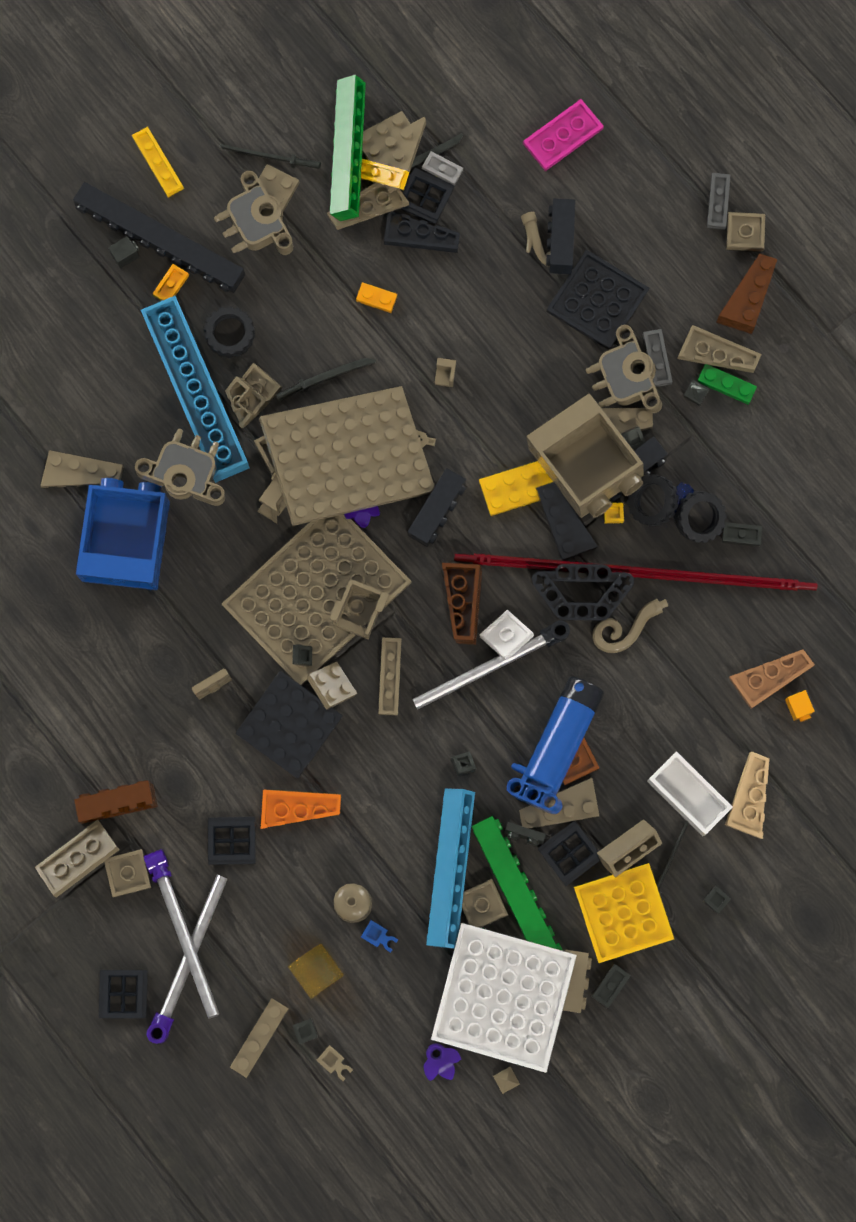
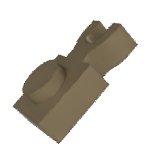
(331, 1061)

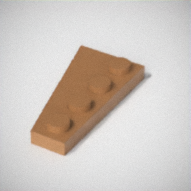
(763, 681)

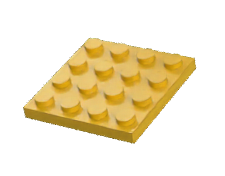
(624, 913)

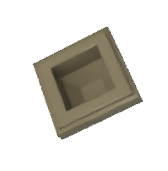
(506, 1080)

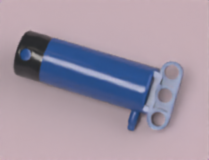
(557, 746)

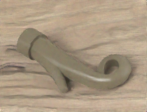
(533, 238)

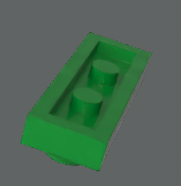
(727, 384)

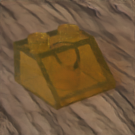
(315, 971)

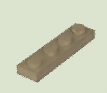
(390, 676)
(259, 1038)

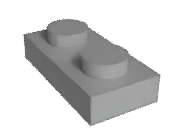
(442, 168)

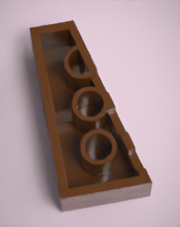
(746, 302)
(463, 597)
(115, 802)

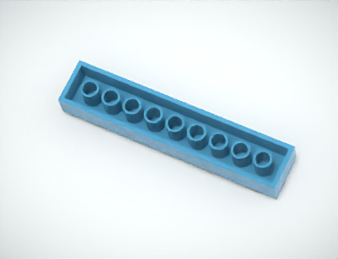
(194, 386)

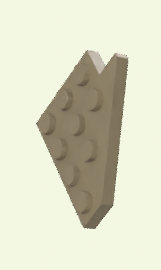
(393, 142)

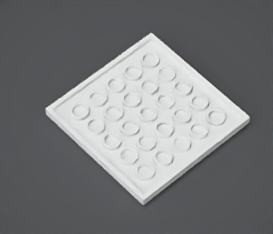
(504, 997)

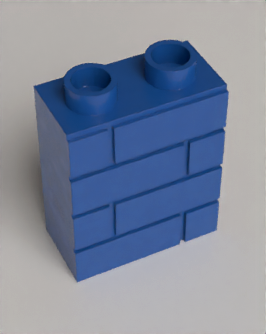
(123, 535)

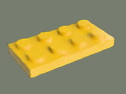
(513, 487)

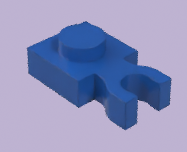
(376, 934)

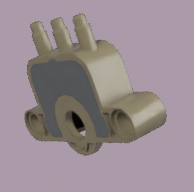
(248, 222)
(618, 369)
(187, 462)

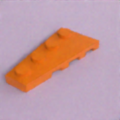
(293, 806)

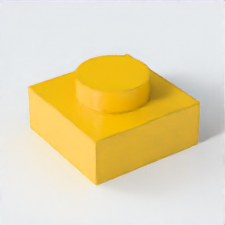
(614, 514)

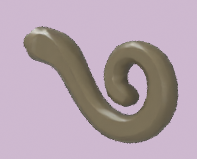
(648, 611)

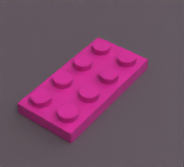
(563, 135)

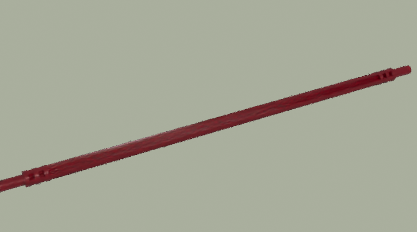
(640, 572)

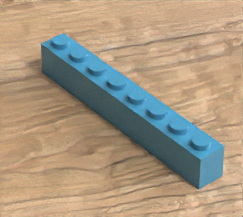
(450, 868)

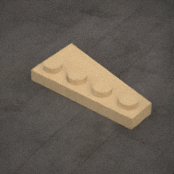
(749, 800)

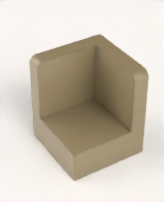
(445, 372)

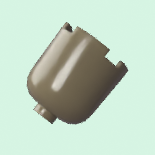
(352, 903)

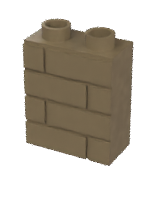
(586, 457)

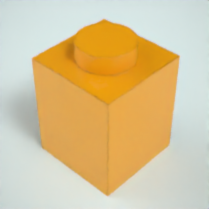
(800, 706)

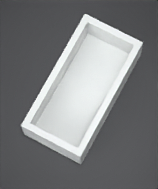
(689, 794)

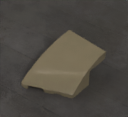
(251, 393)

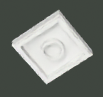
(506, 635)

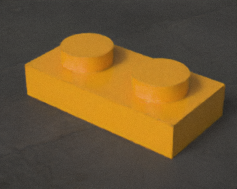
(171, 283)
(376, 297)

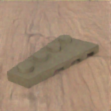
(716, 351)

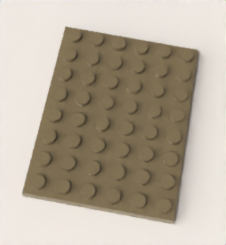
(347, 455)
(298, 587)

